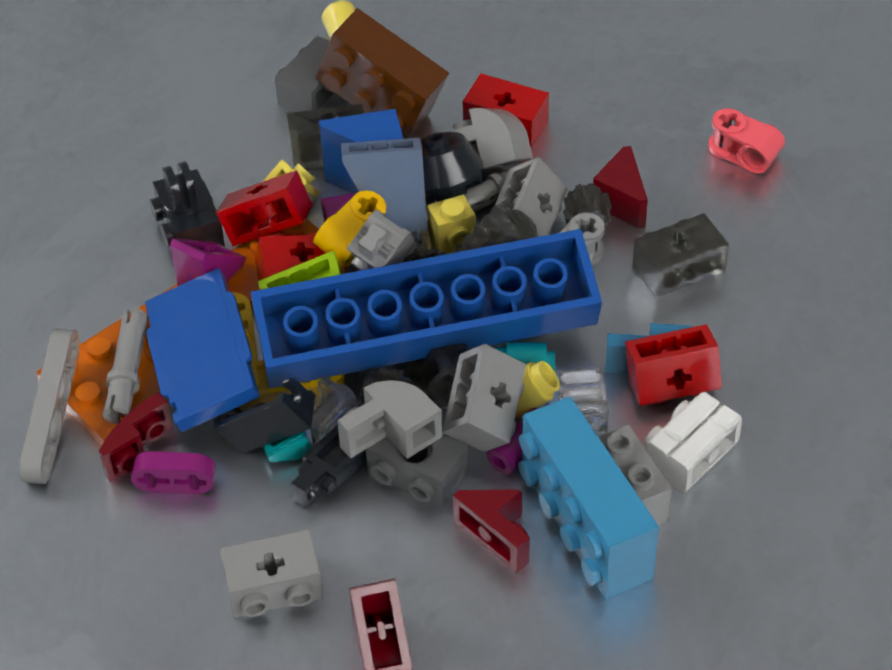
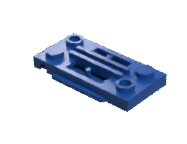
(200, 350)

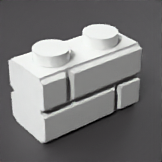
(693, 440)

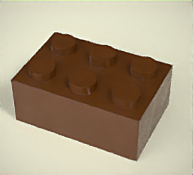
(381, 72)

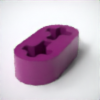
(173, 472)

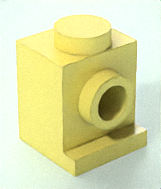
(449, 222)

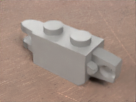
(380, 243)

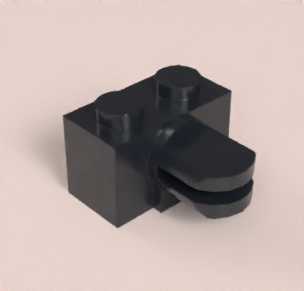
(185, 207)

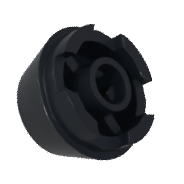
(449, 165)

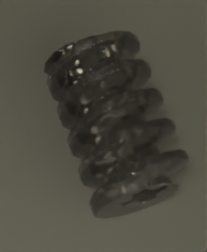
(498, 227)

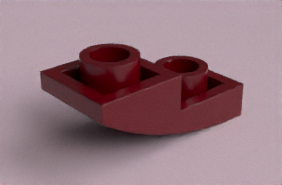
(126, 440)

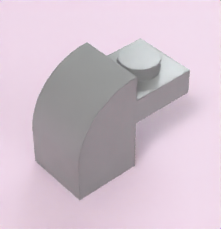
(498, 135)
(394, 412)

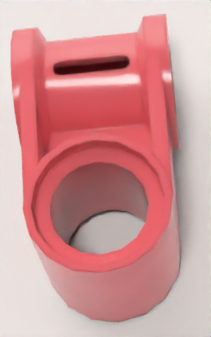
(745, 143)

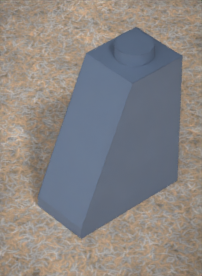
(395, 174)

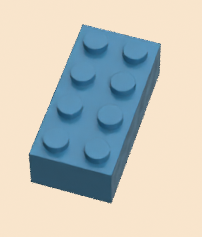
(588, 498)

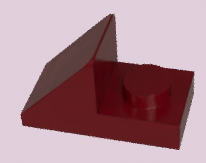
(491, 520)

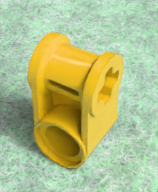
(343, 226)

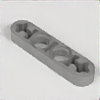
(49, 406)

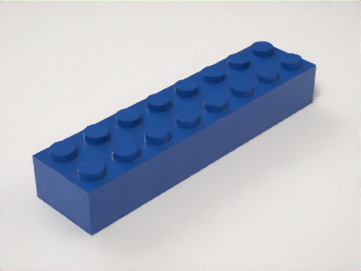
(426, 304)

